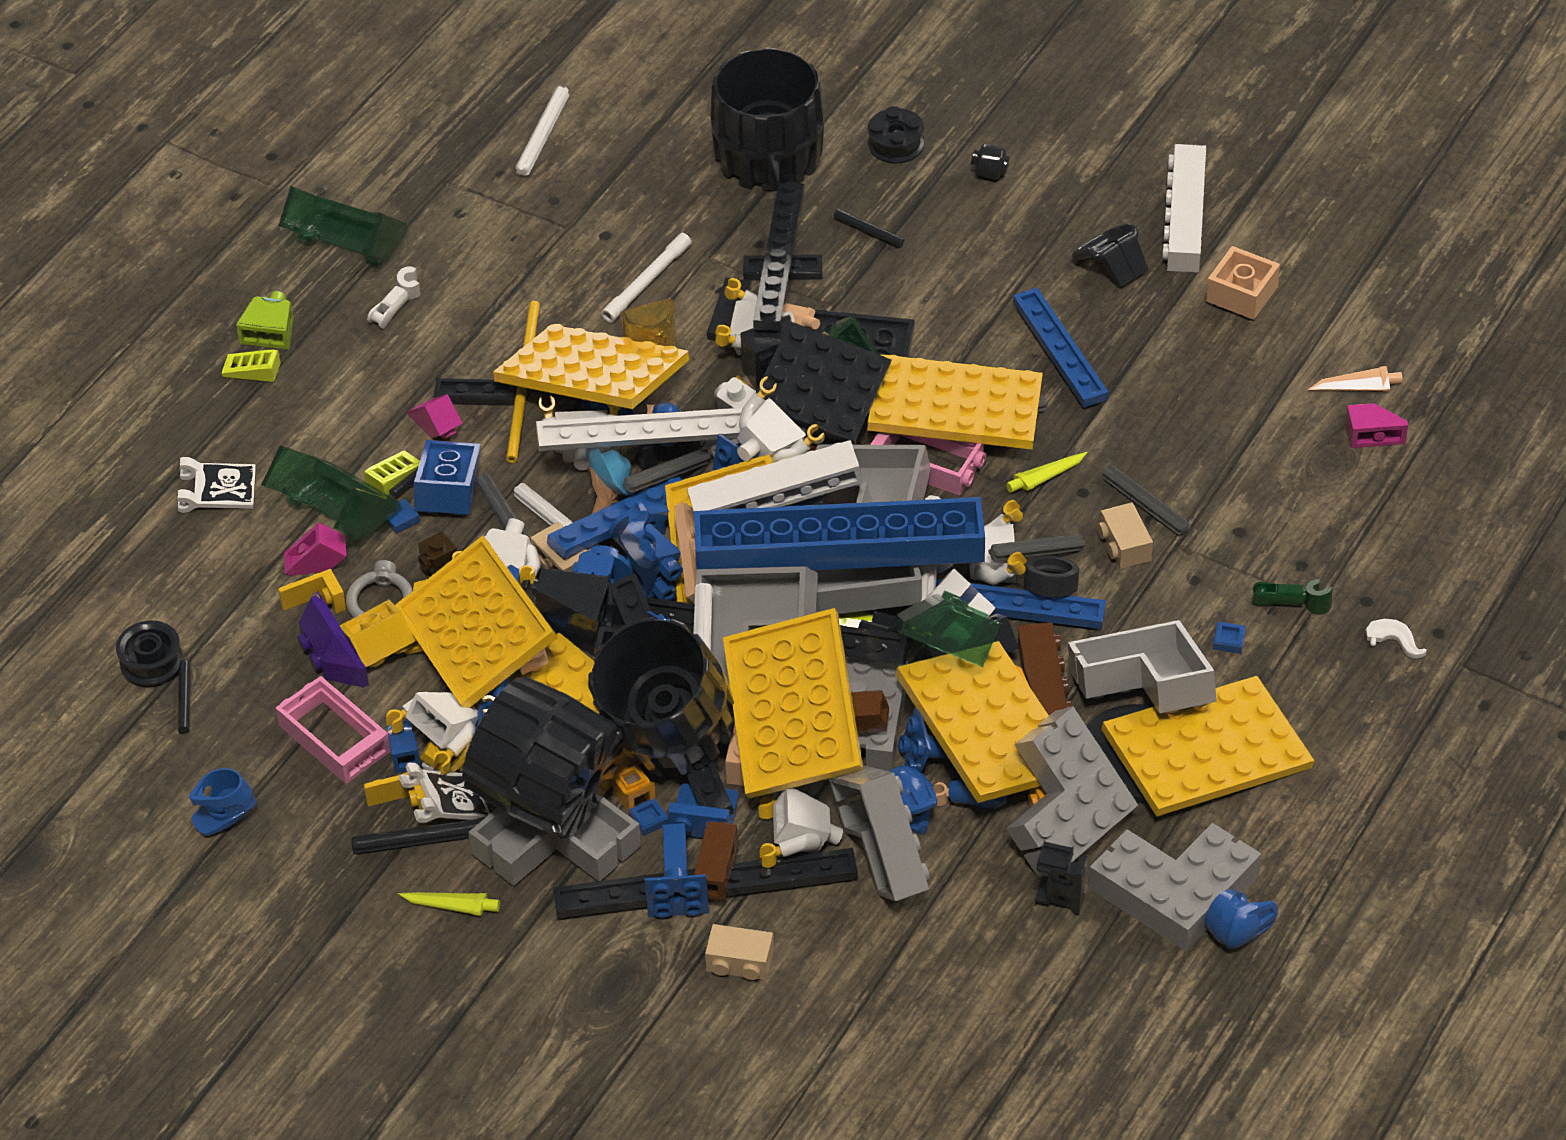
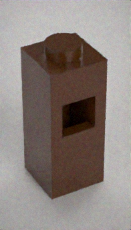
(870, 711)
(717, 857)

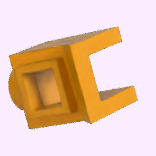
(631, 783)

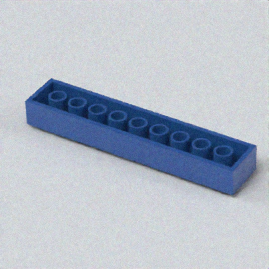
(842, 535)

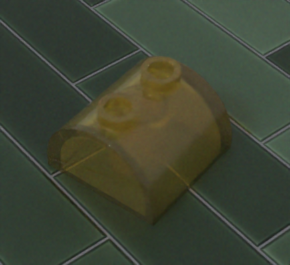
(651, 323)

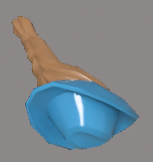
(608, 475)

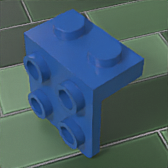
(695, 817)

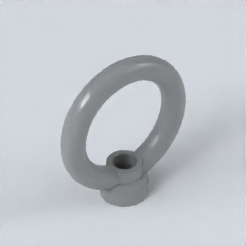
(383, 574)

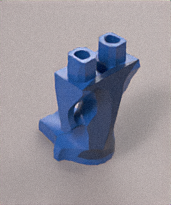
(654, 564)

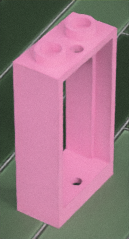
(939, 476)
(356, 759)

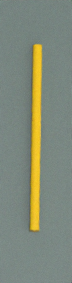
(521, 392)

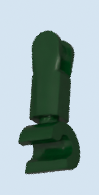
(1293, 594)

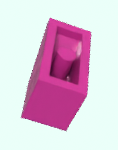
(436, 417)
(1374, 426)
(315, 551)

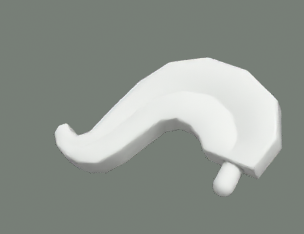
(1392, 629)

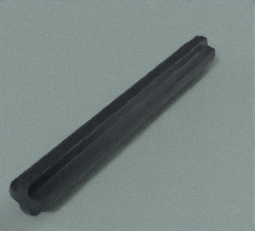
(413, 836)

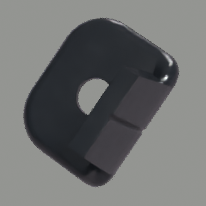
(1117, 251)

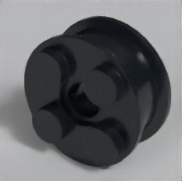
(896, 135)
(149, 653)

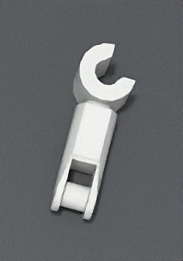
(407, 289)

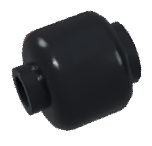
(990, 161)

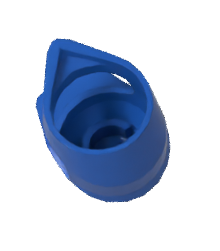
(917, 795)
(226, 804)
(1236, 921)

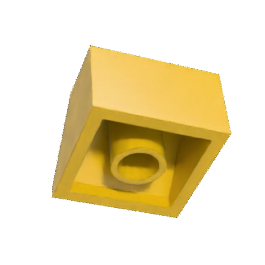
(378, 633)

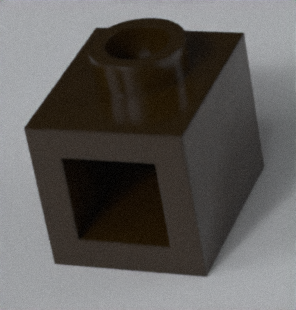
(435, 552)

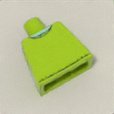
(267, 322)

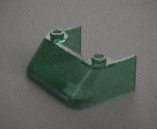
(341, 225)
(331, 490)
(949, 626)

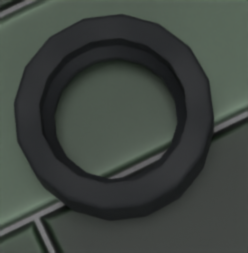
(1051, 576)

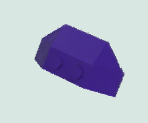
(329, 646)

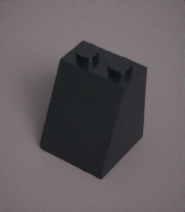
(573, 604)

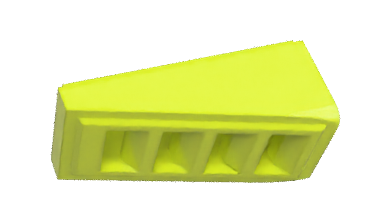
(259, 365)
(375, 474)

